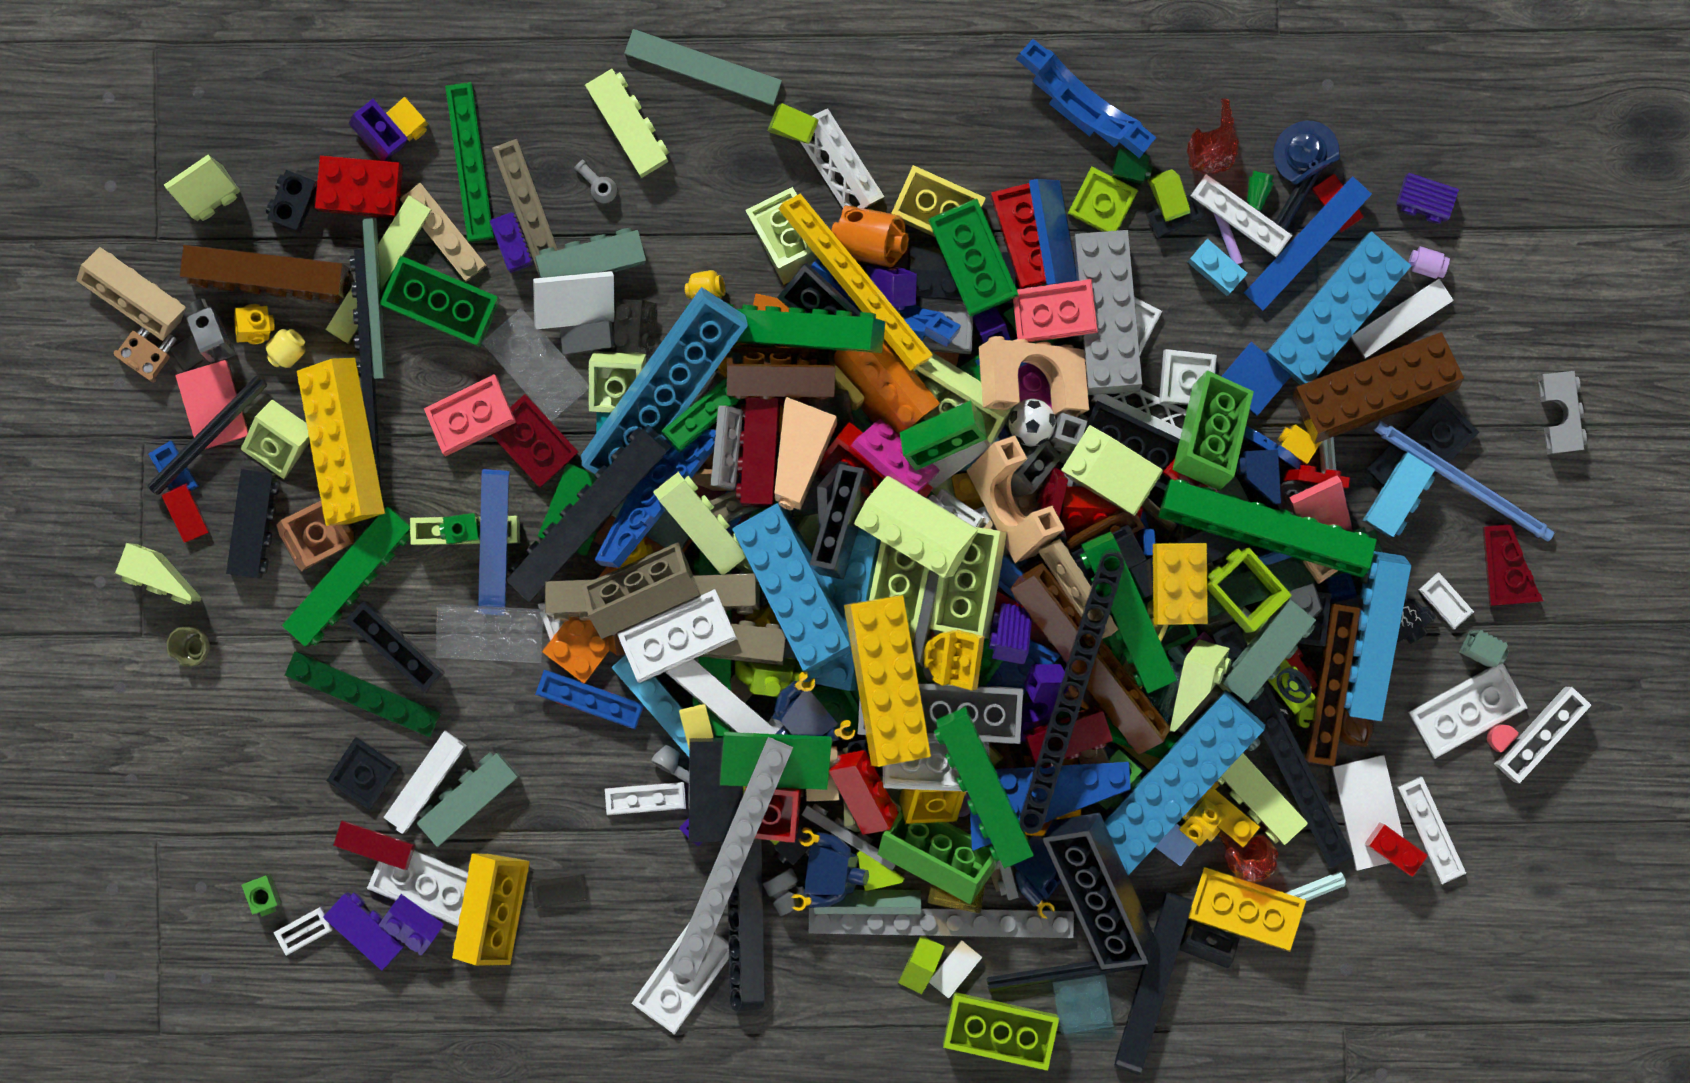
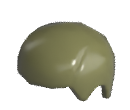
(188, 646)

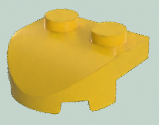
(955, 658)

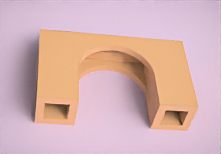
(1061, 365)
(992, 480)

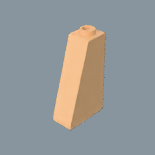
(801, 450)

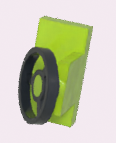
(1292, 687)

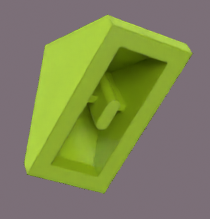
(793, 124)
(1169, 194)
(879, 875)
(921, 964)

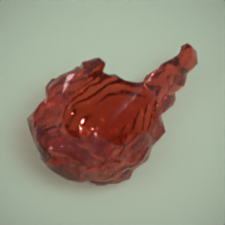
(1215, 149)
(1253, 861)

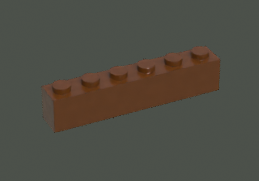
(1332, 684)

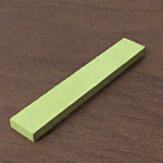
(392, 245)

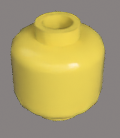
(285, 348)

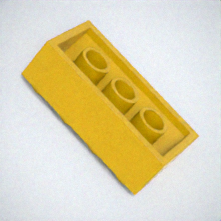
(490, 910)

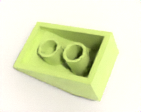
(203, 188)
(780, 240)
(1111, 470)
(1200, 673)

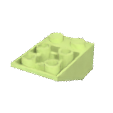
(149, 567)

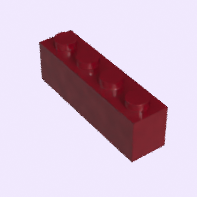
(759, 452)

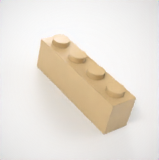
(131, 293)

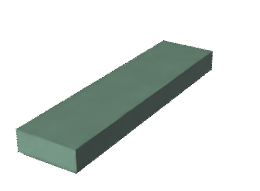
(877, 903)

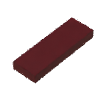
(374, 845)

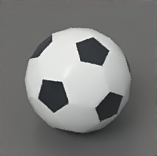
(1032, 422)

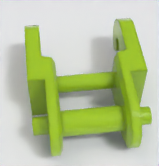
(1305, 713)

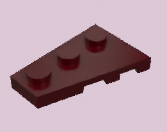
(1506, 569)

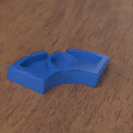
(1260, 441)
(1146, 537)

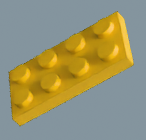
(1247, 909)

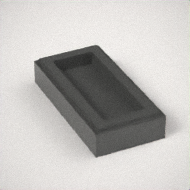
(587, 337)

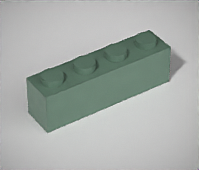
(597, 256)
(1267, 650)
(467, 799)

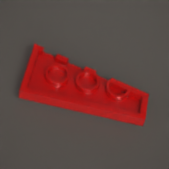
(1020, 233)

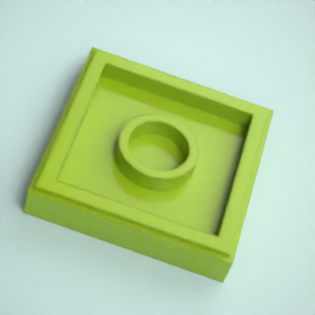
(1102, 201)

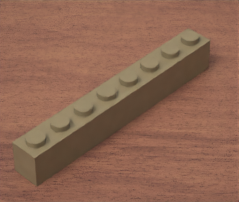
(735, 591)

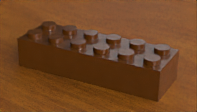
(264, 272)
(1378, 387)

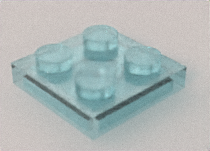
(1082, 1004)

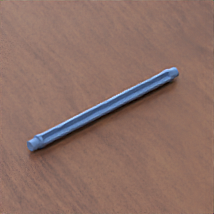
(1463, 480)

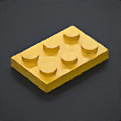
(1180, 583)

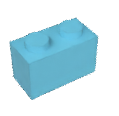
(1217, 267)

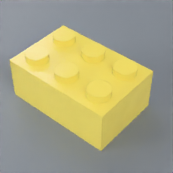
(927, 196)

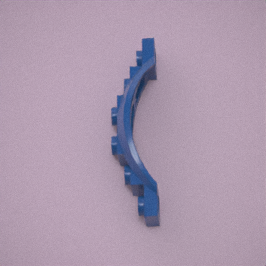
(1081, 104)
(921, 320)

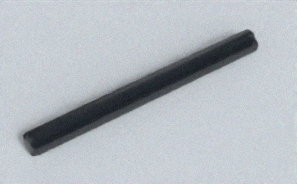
(207, 434)
(1051, 974)

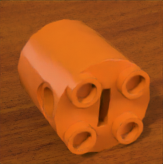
(872, 235)

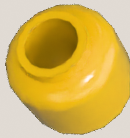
(708, 280)

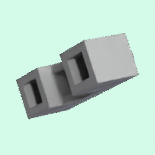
(1563, 390)

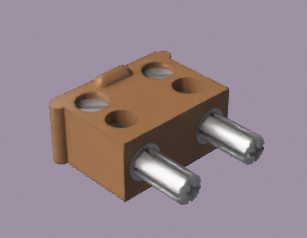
(142, 356)

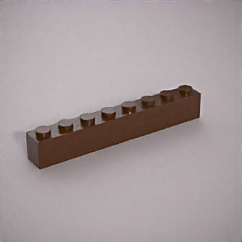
(1108, 680)

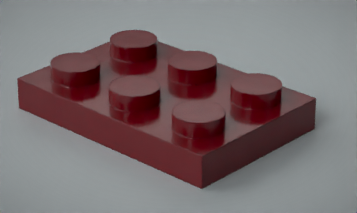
(535, 442)

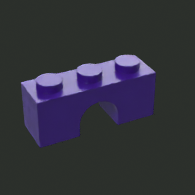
(1042, 686)

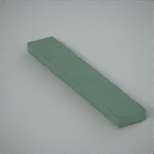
(703, 67)
(374, 298)

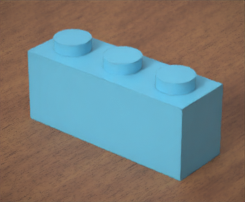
(1399, 495)

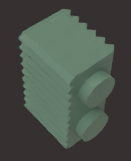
(1484, 648)

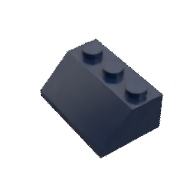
(1260, 475)

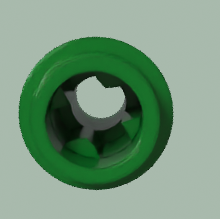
(1259, 189)

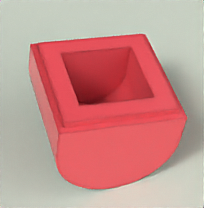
(1501, 737)

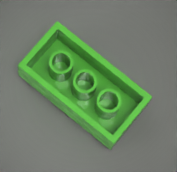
(1213, 430)
(939, 856)

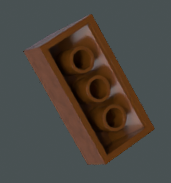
(780, 372)

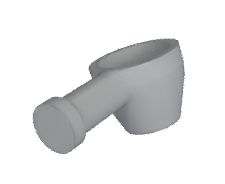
(595, 182)
(667, 760)

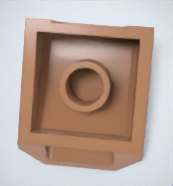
(309, 537)

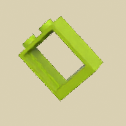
(1267, 608)

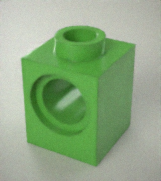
(265, 883)

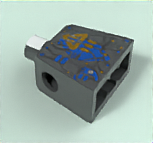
(210, 332)

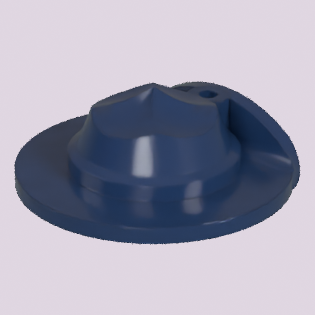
(1305, 150)

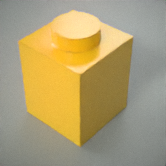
(408, 119)
(1298, 443)

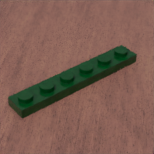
(362, 694)

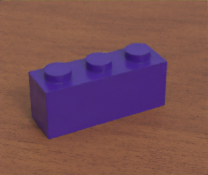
(363, 929)

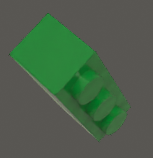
(943, 435)

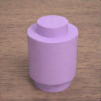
(1429, 262)

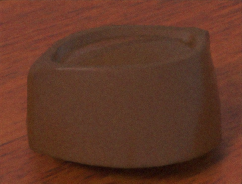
(1355, 730)

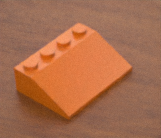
(888, 387)

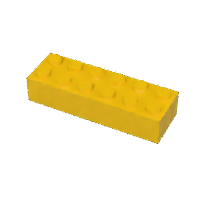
(340, 441)
(887, 681)

